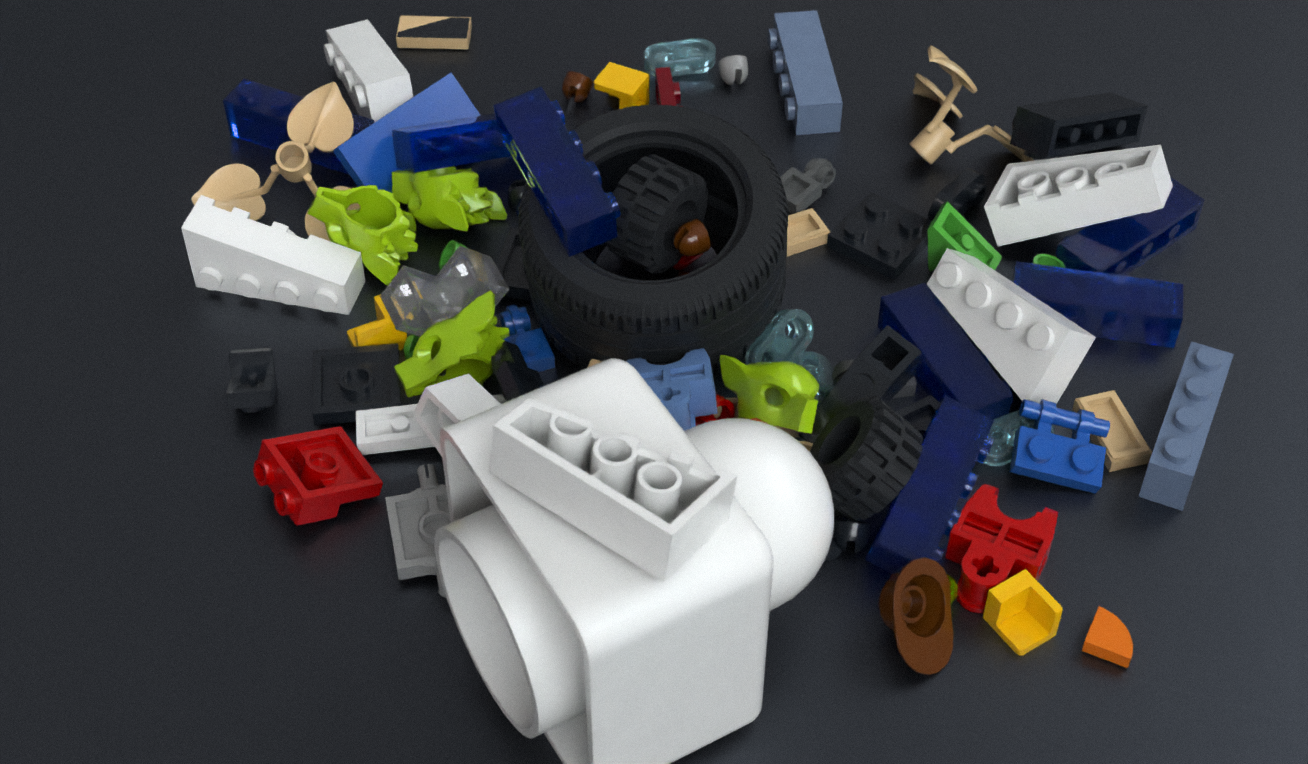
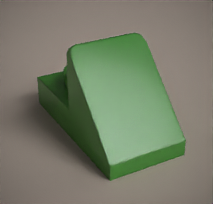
(954, 232)

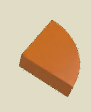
(1109, 639)

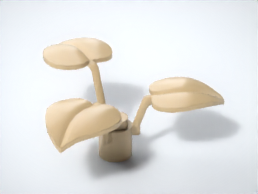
(316, 121)
(936, 135)

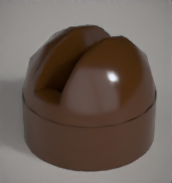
(577, 85)
(692, 238)

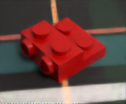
(314, 474)

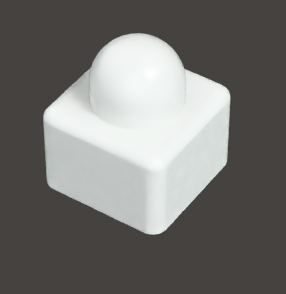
(592, 641)

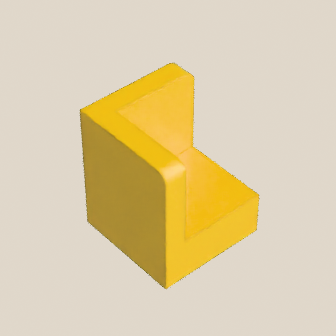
(625, 84)
(379, 331)
(1022, 612)

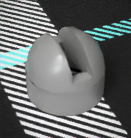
(733, 68)

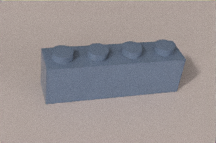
(805, 73)
(1186, 426)

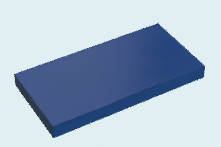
(371, 153)

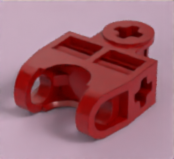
(996, 546)

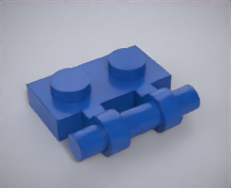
(1055, 457)

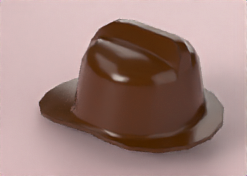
(919, 612)

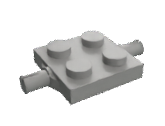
(414, 523)

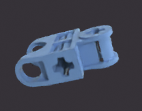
(682, 386)

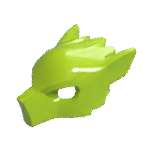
(447, 198)
(375, 229)
(455, 344)
(773, 392)

